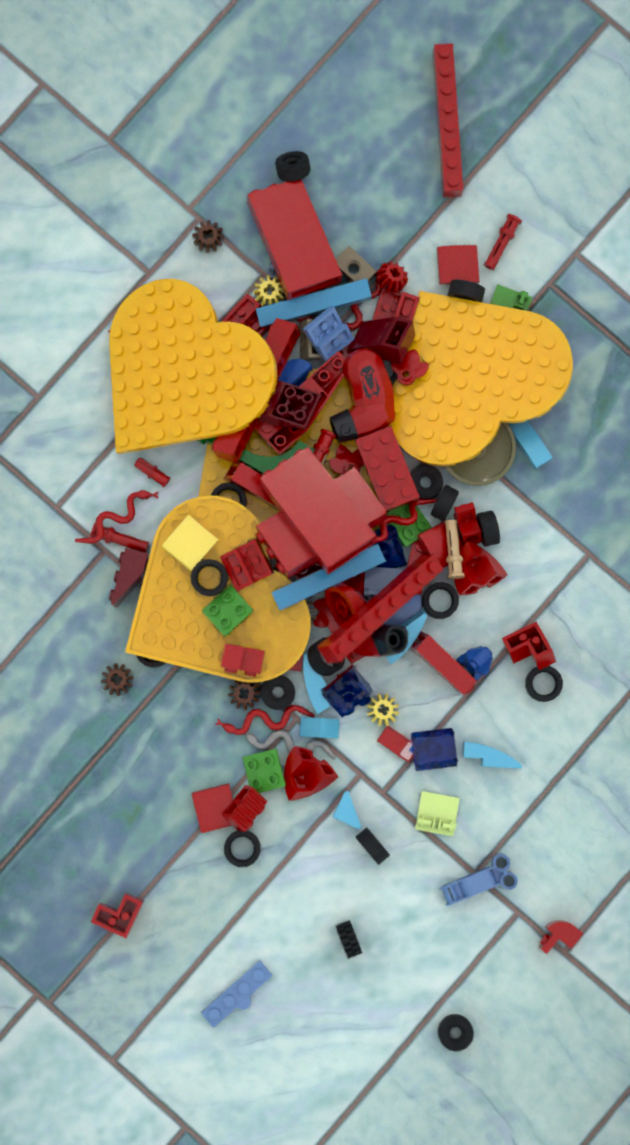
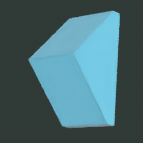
(319, 727)
(346, 812)

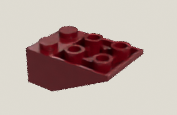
(386, 336)
(290, 406)
(131, 573)

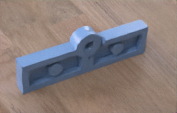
(237, 994)

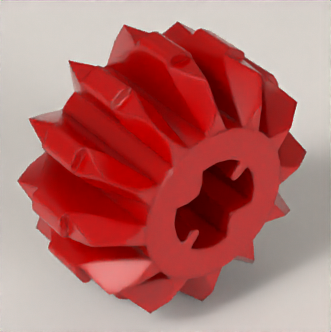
(391, 277)

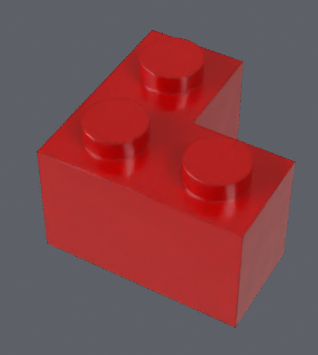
(529, 642)
(243, 659)
(119, 920)

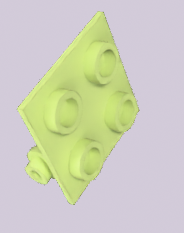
(437, 813)

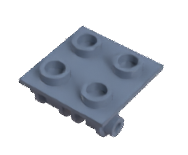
(377, 579)

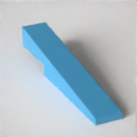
(315, 303)
(322, 581)

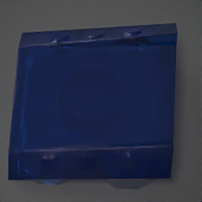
(391, 549)
(348, 692)
(434, 749)

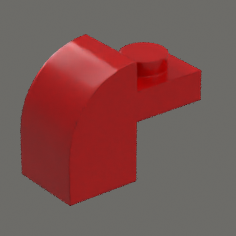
(467, 524)
(560, 930)

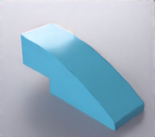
(530, 444)
(413, 626)
(314, 684)
(489, 756)

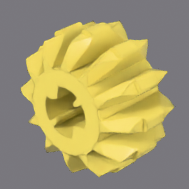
(276, 288)
(380, 716)

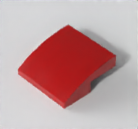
(457, 263)
(397, 305)
(246, 314)
(435, 542)
(247, 564)
(211, 805)

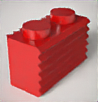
(245, 808)

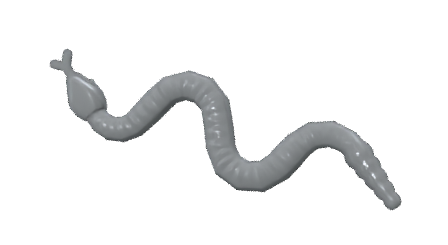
(289, 742)

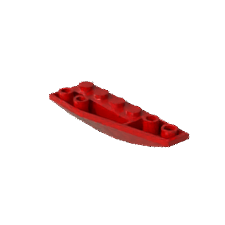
(321, 381)

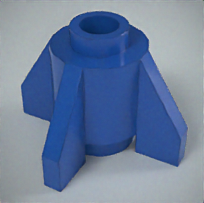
(477, 661)

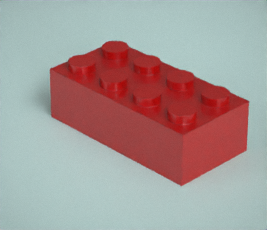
(387, 469)

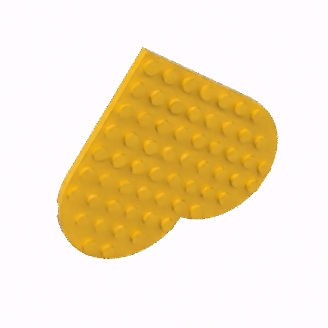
(182, 370)
(482, 371)
(170, 613)

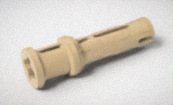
(454, 558)

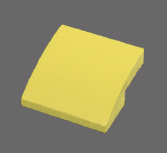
(189, 542)

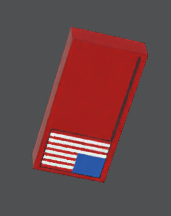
(396, 743)

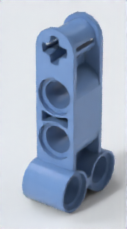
(479, 881)

